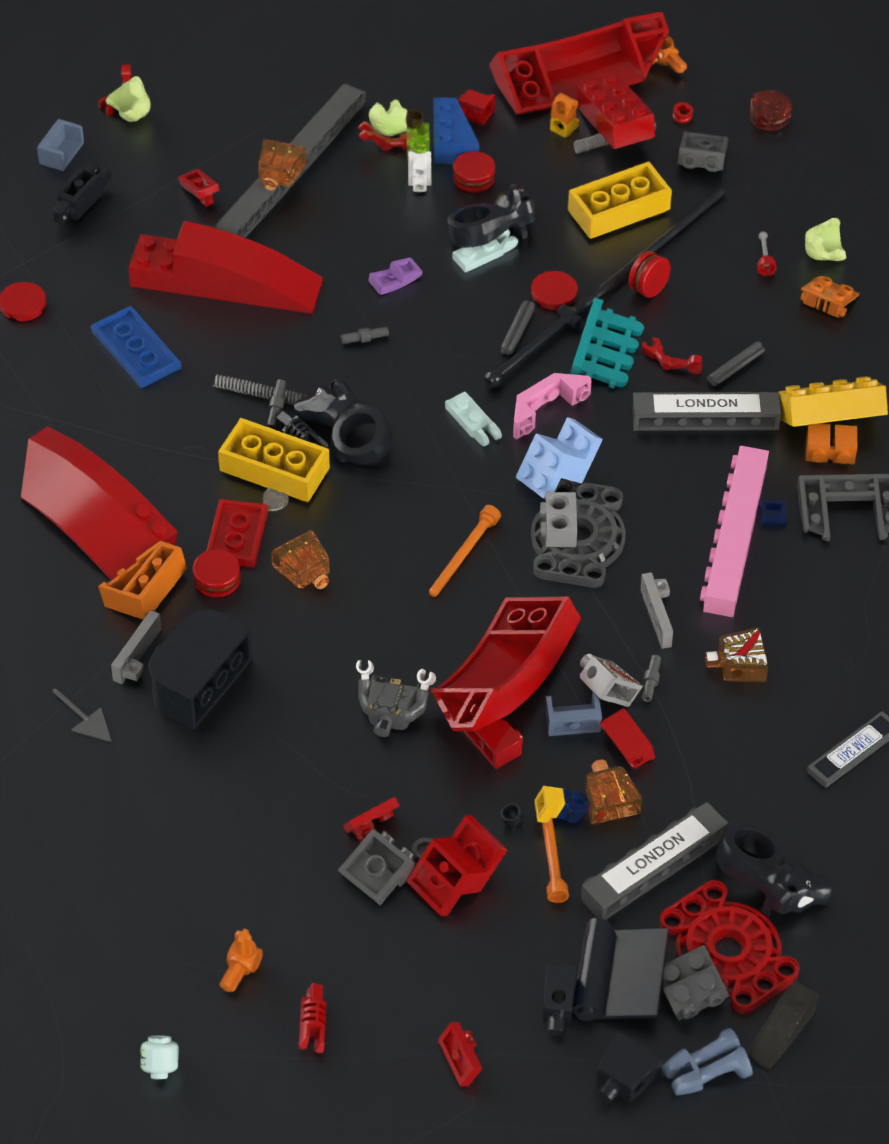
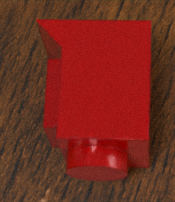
(477, 106)

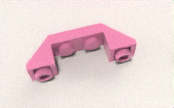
(571, 387)

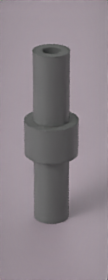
(364, 335)
(276, 403)
(651, 678)

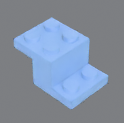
(559, 458)

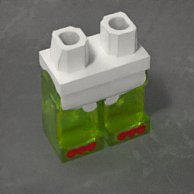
(419, 157)

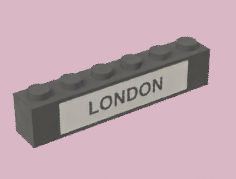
(706, 411)
(653, 861)

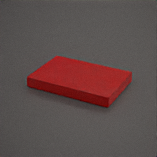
(239, 530)

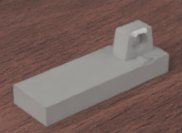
(653, 591)
(127, 662)

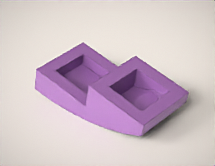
(400, 274)

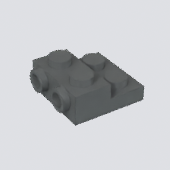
(702, 151)
(378, 866)
(692, 983)

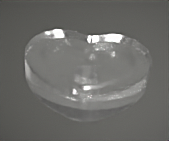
(275, 499)

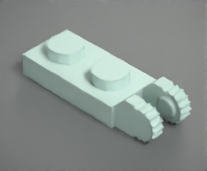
(473, 257)
(472, 418)

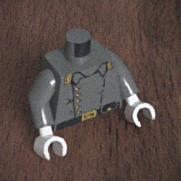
(392, 701)

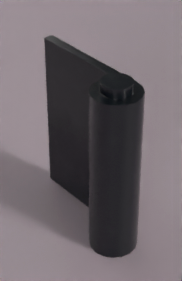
(619, 972)

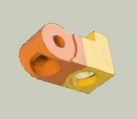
(564, 112)

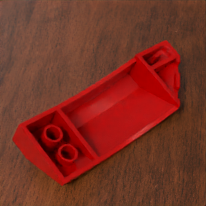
(538, 73)
(91, 502)
(508, 661)

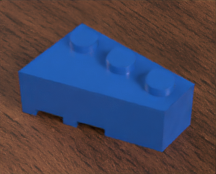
(451, 131)

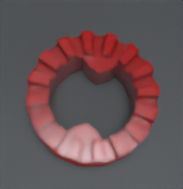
(682, 118)

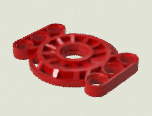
(745, 925)

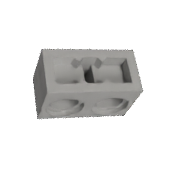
(560, 519)

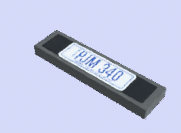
(851, 751)

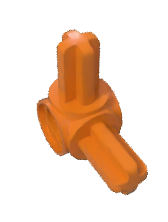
(669, 56)
(241, 959)

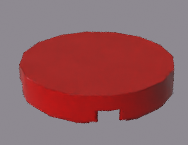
(554, 289)
(22, 301)

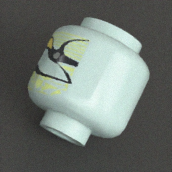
(159, 1056)

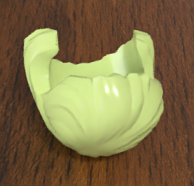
(130, 100)
(389, 122)
(824, 241)

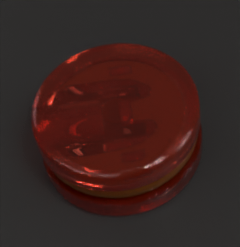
(770, 110)

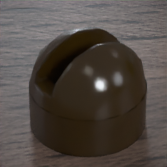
(414, 118)

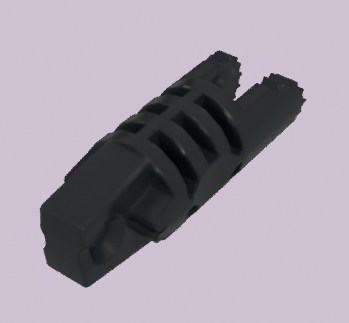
(297, 428)

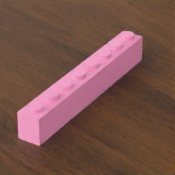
(735, 532)

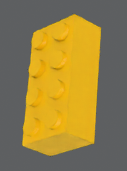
(619, 200)
(833, 402)
(274, 459)

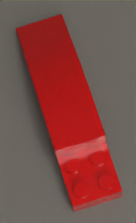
(223, 268)

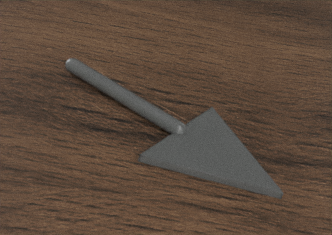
(91, 726)

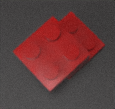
(456, 865)

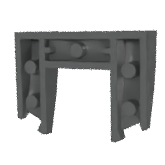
(818, 489)

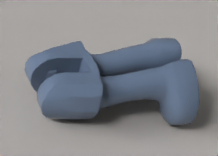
(694, 1077)

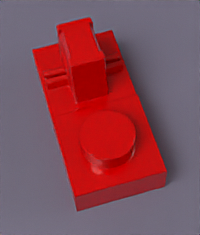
(199, 185)
(363, 824)
(459, 1051)

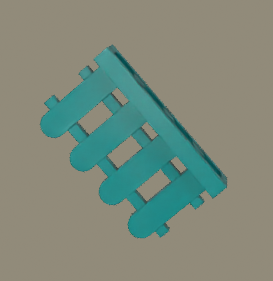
(601, 335)

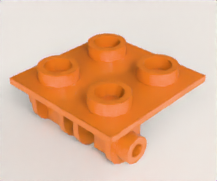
(835, 295)

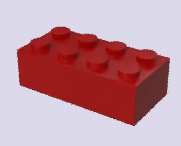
(615, 110)

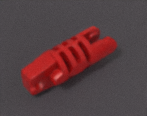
(313, 1018)

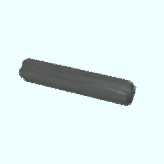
(517, 327)
(735, 363)

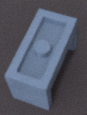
(60, 144)
(573, 718)

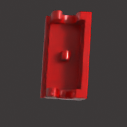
(628, 738)

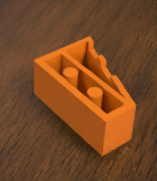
(145, 582)

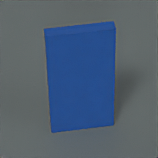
(136, 346)

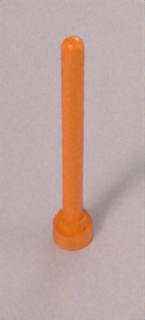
(488, 517)
(557, 888)

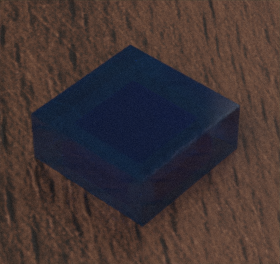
(773, 512)

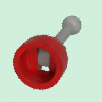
(766, 264)

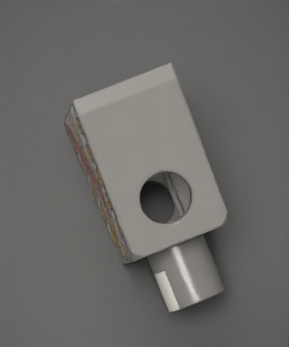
(601, 676)

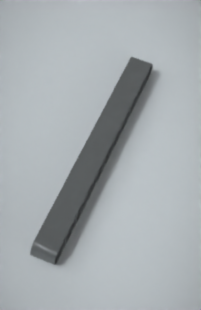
(315, 137)

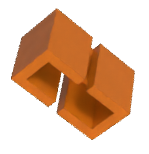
(843, 445)

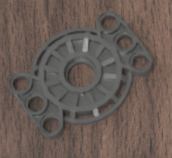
(589, 555)

